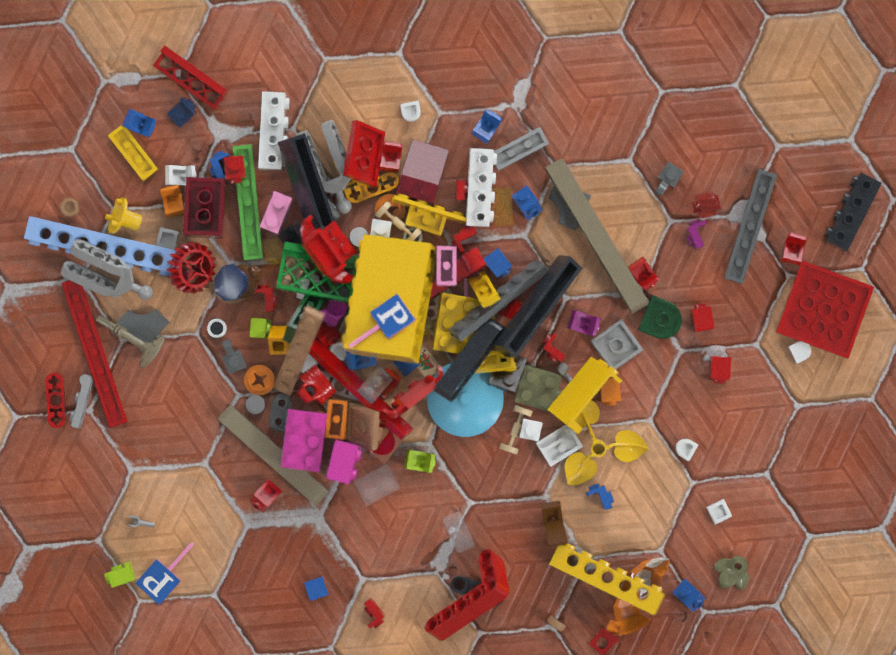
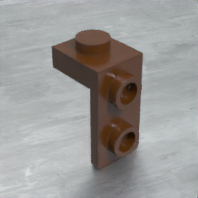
(554, 524)

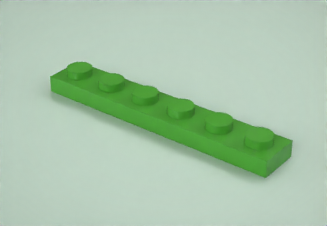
(249, 207)

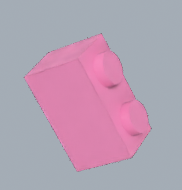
(276, 213)
(446, 265)

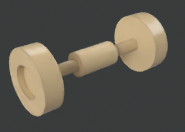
(397, 222)
(515, 430)

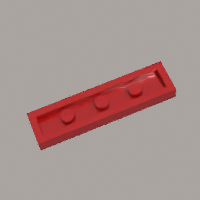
(199, 75)

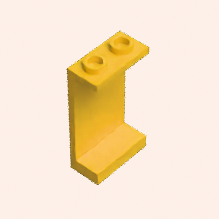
(581, 391)

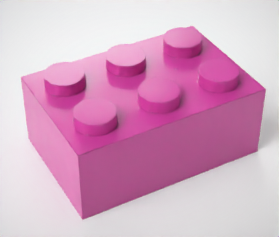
(304, 440)
(343, 461)

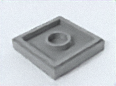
(616, 345)

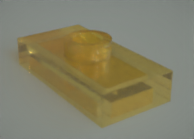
(502, 207)

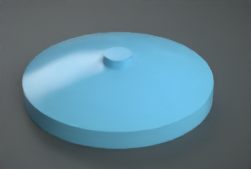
(471, 411)

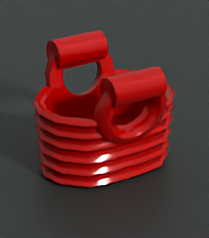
(322, 387)

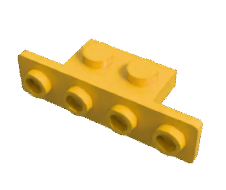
(426, 217)

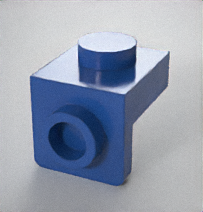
(139, 123)
(487, 126)
(217, 171)
(527, 203)
(358, 362)
(605, 497)
(689, 595)

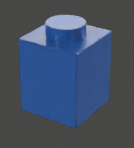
(498, 264)

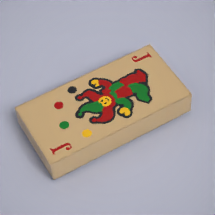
(427, 362)

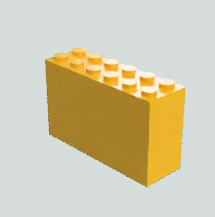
(384, 270)

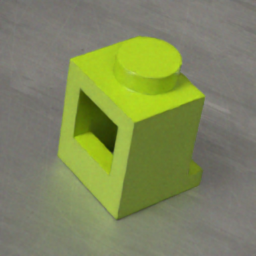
(260, 328)
(120, 575)

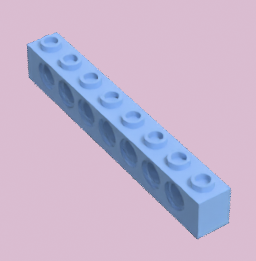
(36, 226)

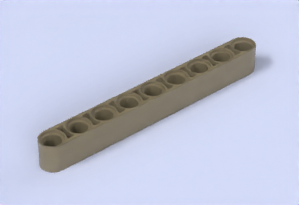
(596, 235)

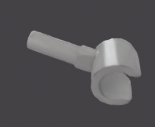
(563, 369)
(137, 521)

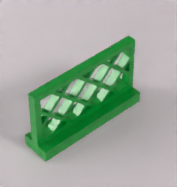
(298, 252)

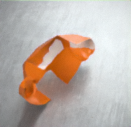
(627, 615)

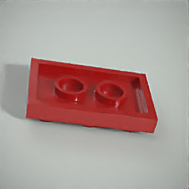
(364, 153)

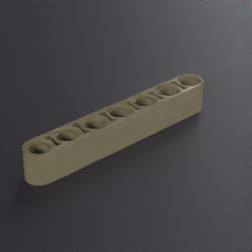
(272, 454)

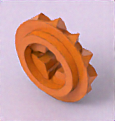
(400, 212)
(250, 379)

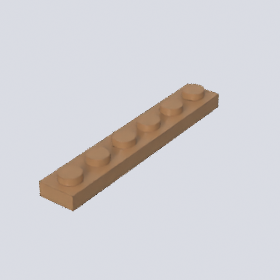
(298, 350)

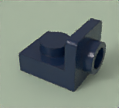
(182, 112)

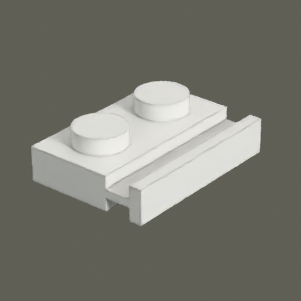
(559, 445)

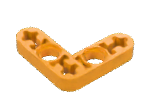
(362, 188)

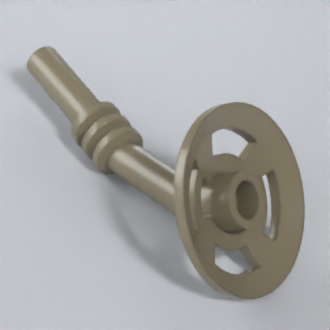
(148, 350)

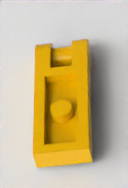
(484, 289)
(493, 363)

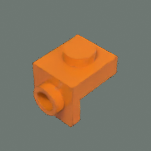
(172, 200)

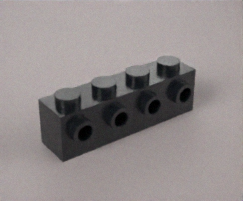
(852, 212)

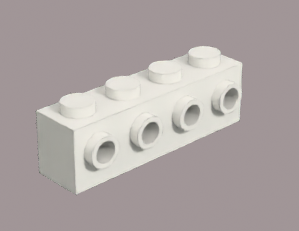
(272, 130)
(480, 187)

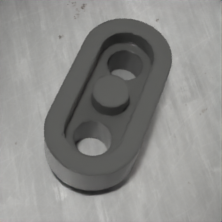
(279, 412)

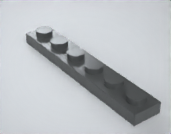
(750, 226)
(507, 293)

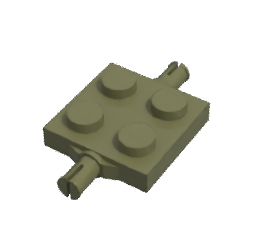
(538, 387)

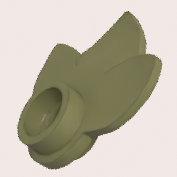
(730, 574)

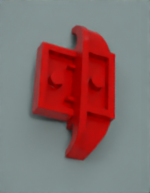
(328, 249)
(416, 392)

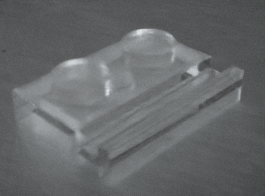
(377, 484)

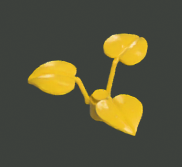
(627, 448)

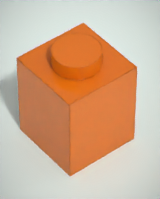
(610, 392)

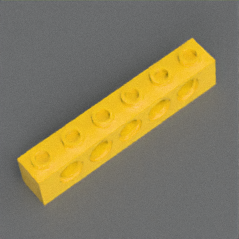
(561, 561)

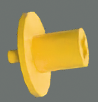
(122, 217)

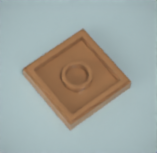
(362, 426)

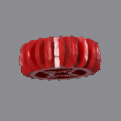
(201, 264)

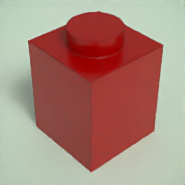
(702, 318)
(720, 369)

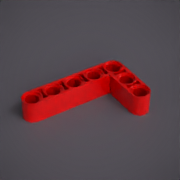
(466, 266)
(474, 603)

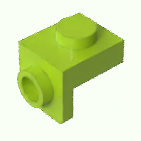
(419, 461)

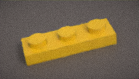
(133, 152)

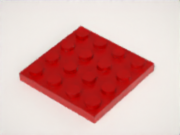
(824, 309)

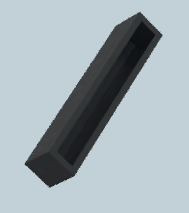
(306, 180)
(537, 306)

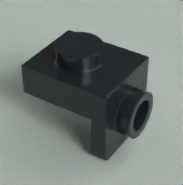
(291, 233)

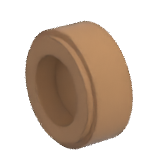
(70, 207)
(556, 623)

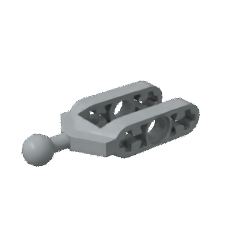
(338, 154)
(97, 282)

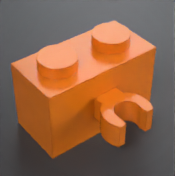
(336, 419)

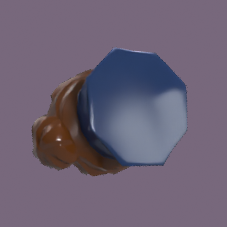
(237, 281)

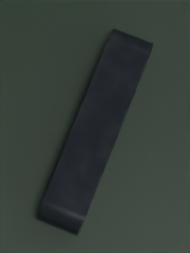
(469, 360)

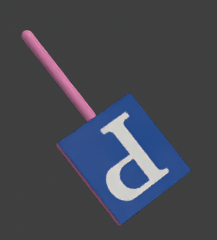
(391, 318)
(159, 580)

